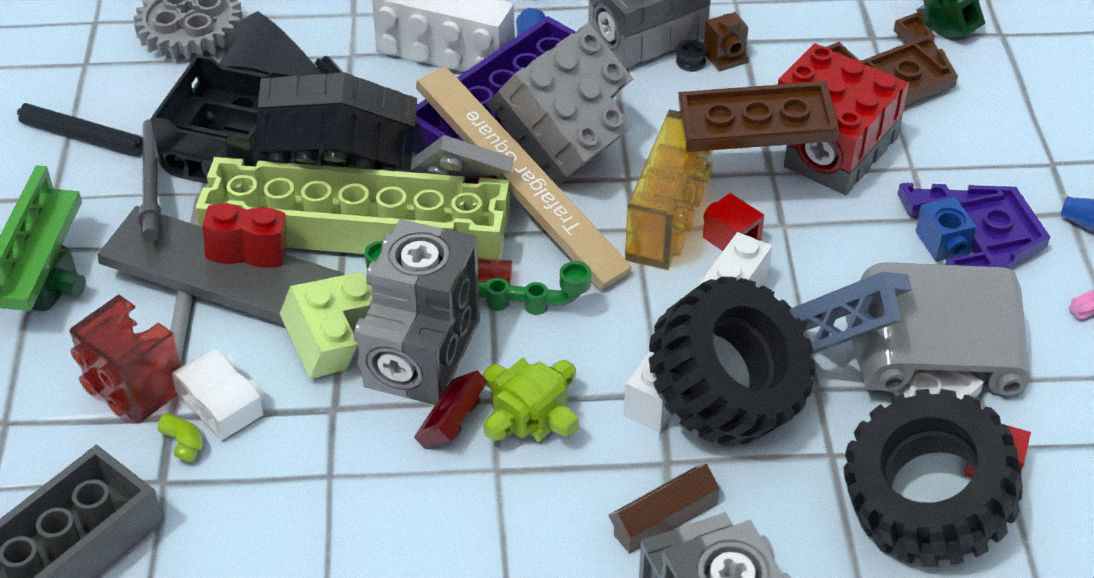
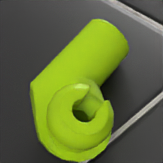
(185, 433)

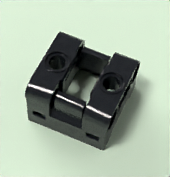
(208, 119)

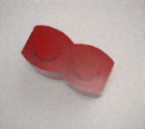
(244, 235)

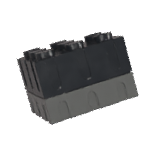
(335, 122)

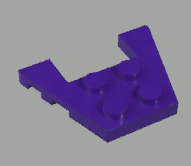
(1003, 220)

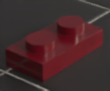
(450, 410)

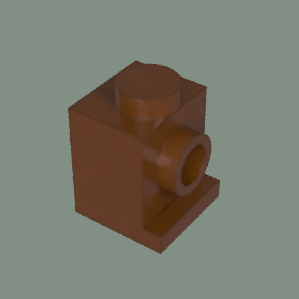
(726, 41)

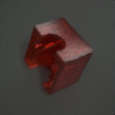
(122, 365)

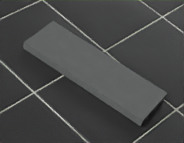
(180, 263)

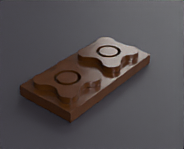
(757, 116)

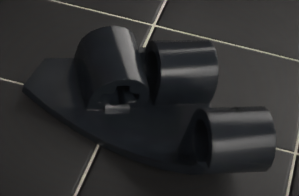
(263, 47)

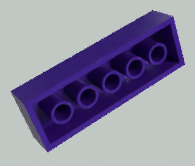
(489, 76)

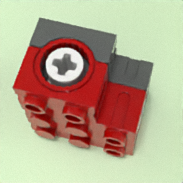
(867, 114)

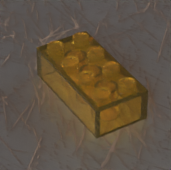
(665, 197)

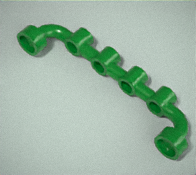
(573, 280)

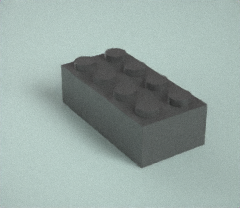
(78, 521)

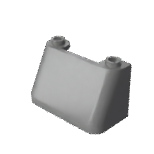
(949, 323)

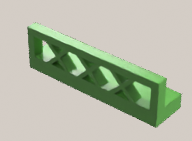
(34, 239)

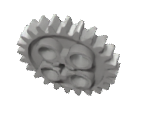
(186, 25)

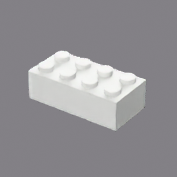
(443, 30)

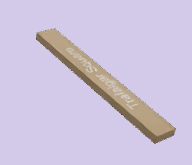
(527, 180)

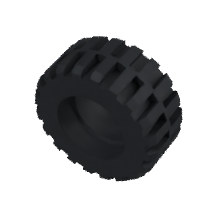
(698, 384)
(943, 527)

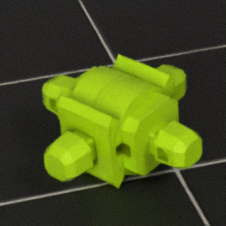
(530, 400)

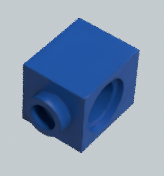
(945, 229)

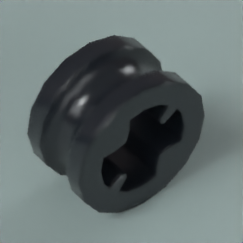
(691, 55)

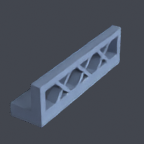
(853, 300)

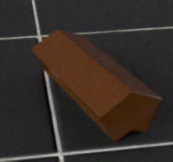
(665, 507)

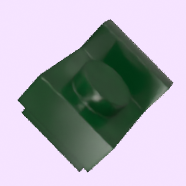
(952, 17)

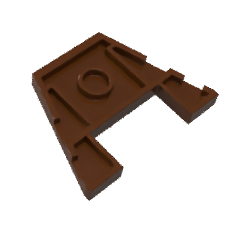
(914, 62)

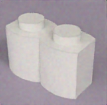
(219, 393)

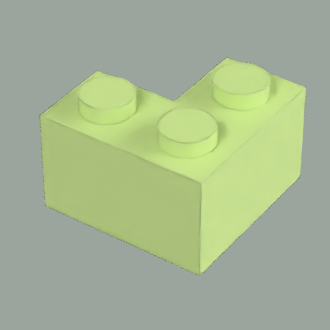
(323, 321)

